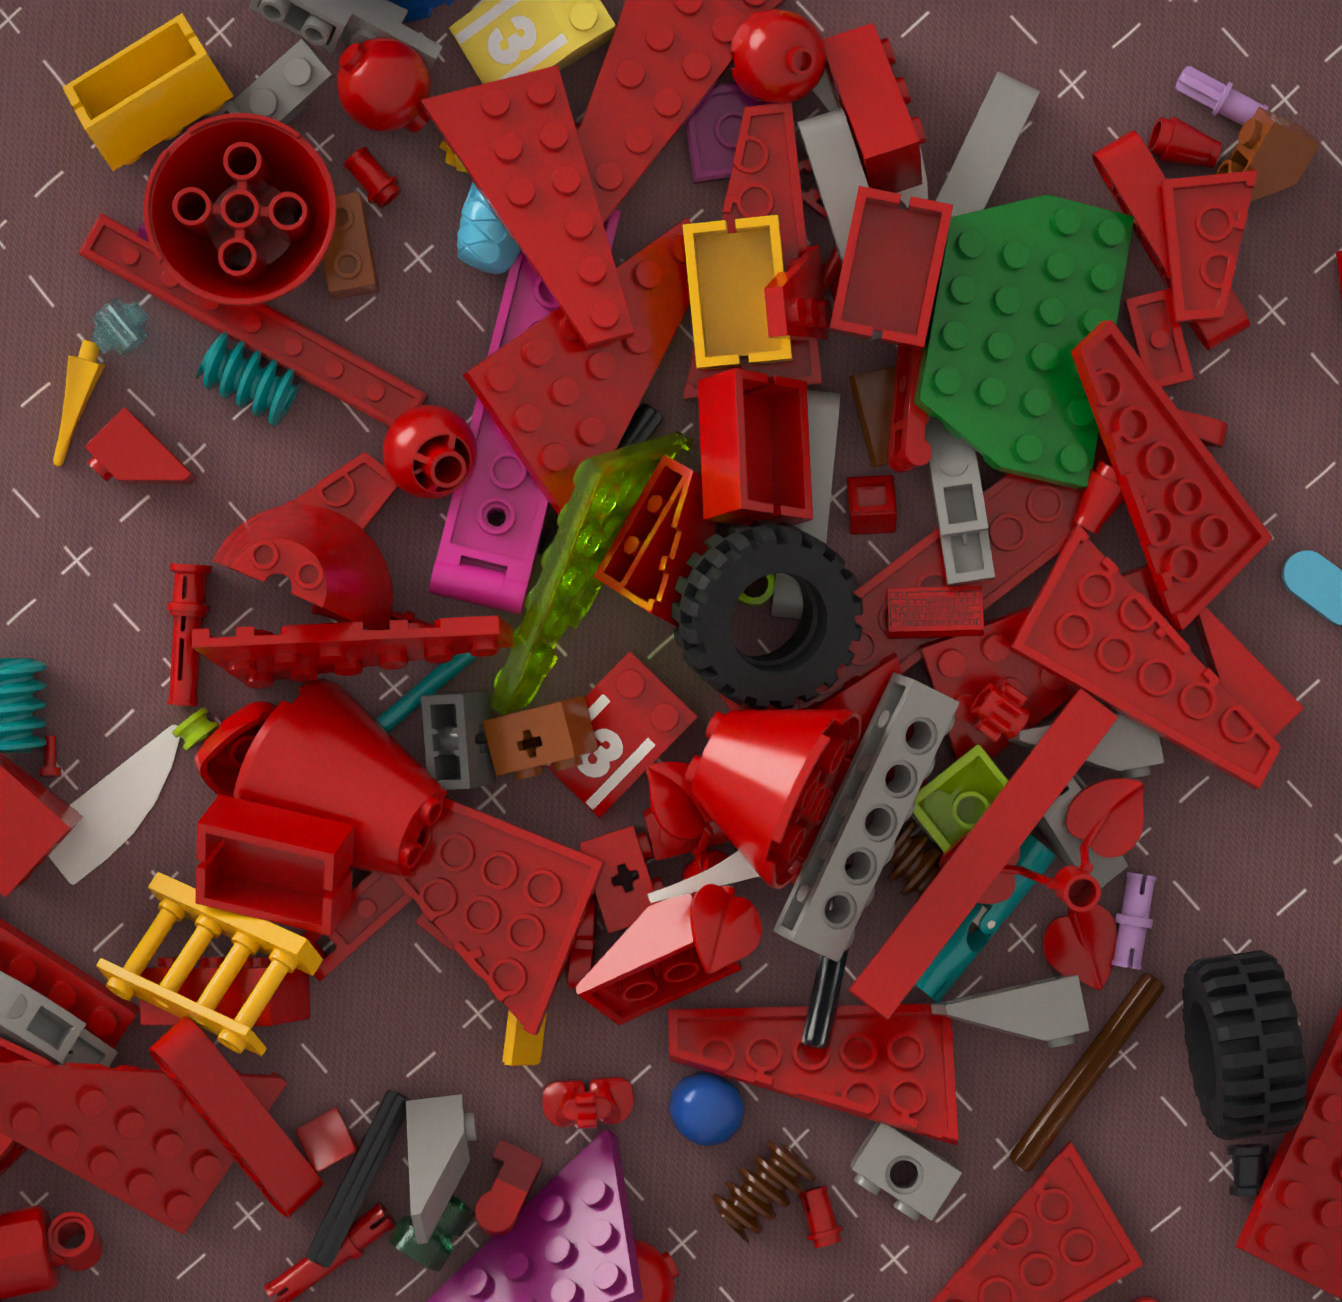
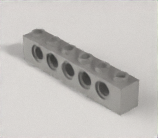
(844, 827)

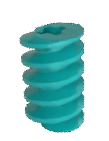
(248, 380)
(19, 704)

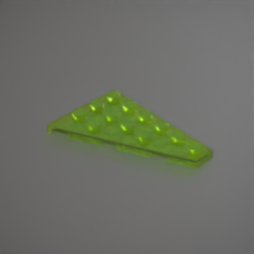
(566, 588)

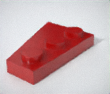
(1203, 239)
(797, 299)
(354, 490)

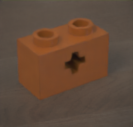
(540, 736)

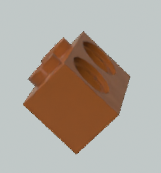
(350, 256)

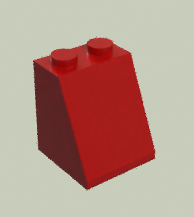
(30, 824)

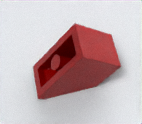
(134, 454)

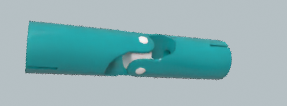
(964, 948)

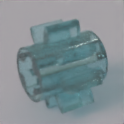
(119, 327)

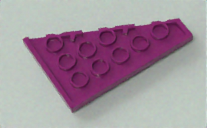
(566, 1243)

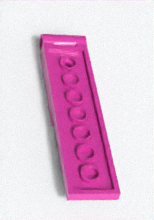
(475, 558)

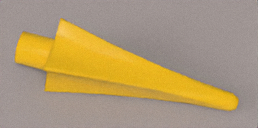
(81, 379)

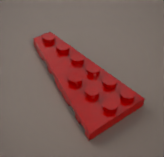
(347, 648)
(1049, 1245)

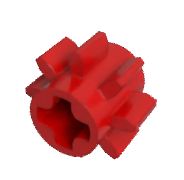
(1000, 711)

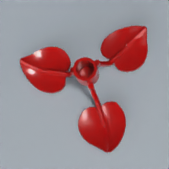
(721, 924)
(1084, 941)

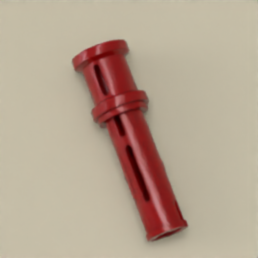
(188, 609)

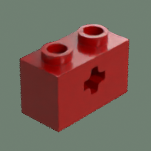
(618, 847)

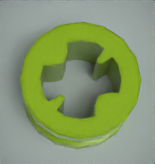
(195, 729)

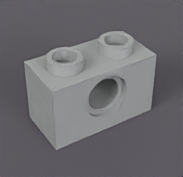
(932, 1179)

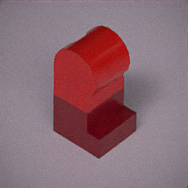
(502, 1205)

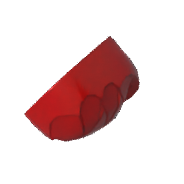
(226, 748)

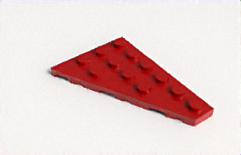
(575, 401)
(503, 902)
(122, 1131)

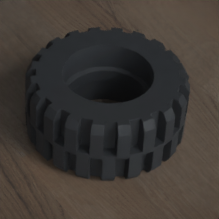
(816, 645)
(1244, 1045)

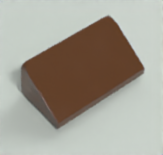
(874, 405)

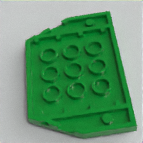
(1005, 314)

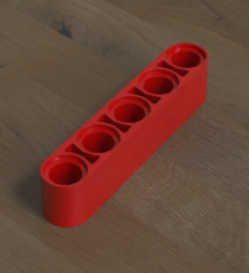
(1137, 189)
(235, 1117)

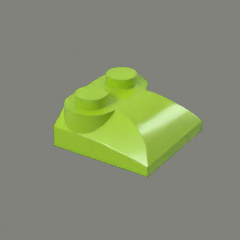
(958, 796)

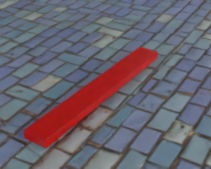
(259, 326)
(982, 854)

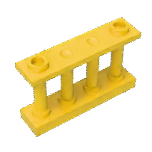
(247, 934)

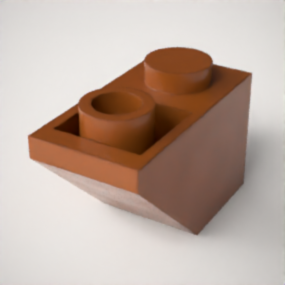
(1275, 149)

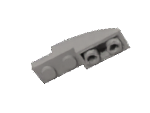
(347, 21)
(284, 85)
(959, 507)
(46, 1027)

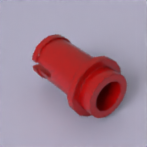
(373, 178)
(820, 1217)

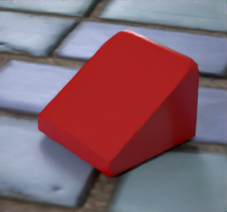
(871, 504)
(326, 1139)

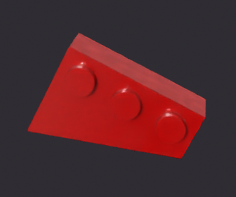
(875, 108)
(286, 1005)

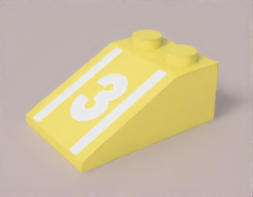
(530, 35)

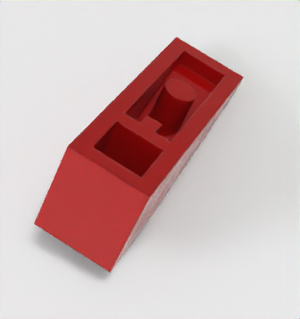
(1245, 676)

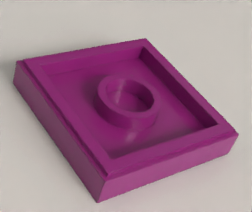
(715, 130)

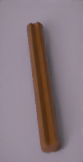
(1087, 1072)

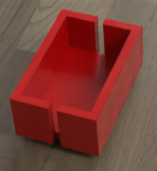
(891, 268)
(754, 448)
(274, 864)

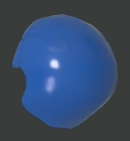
(706, 1108)

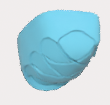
(482, 237)

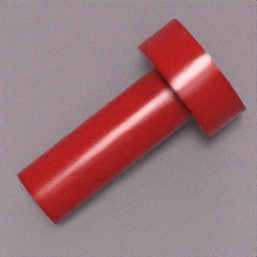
(50, 769)

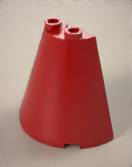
(322, 556)
(343, 766)

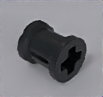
(1248, 1168)

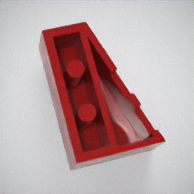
(658, 540)

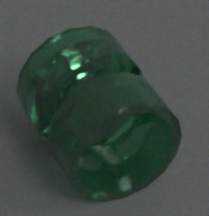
(439, 1246)

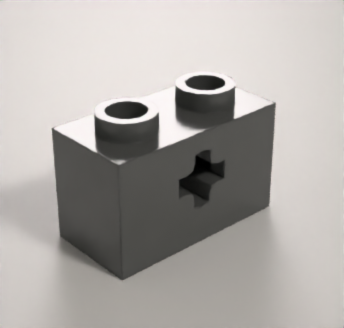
(456, 739)

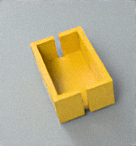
(147, 92)
(728, 294)

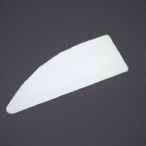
(115, 808)

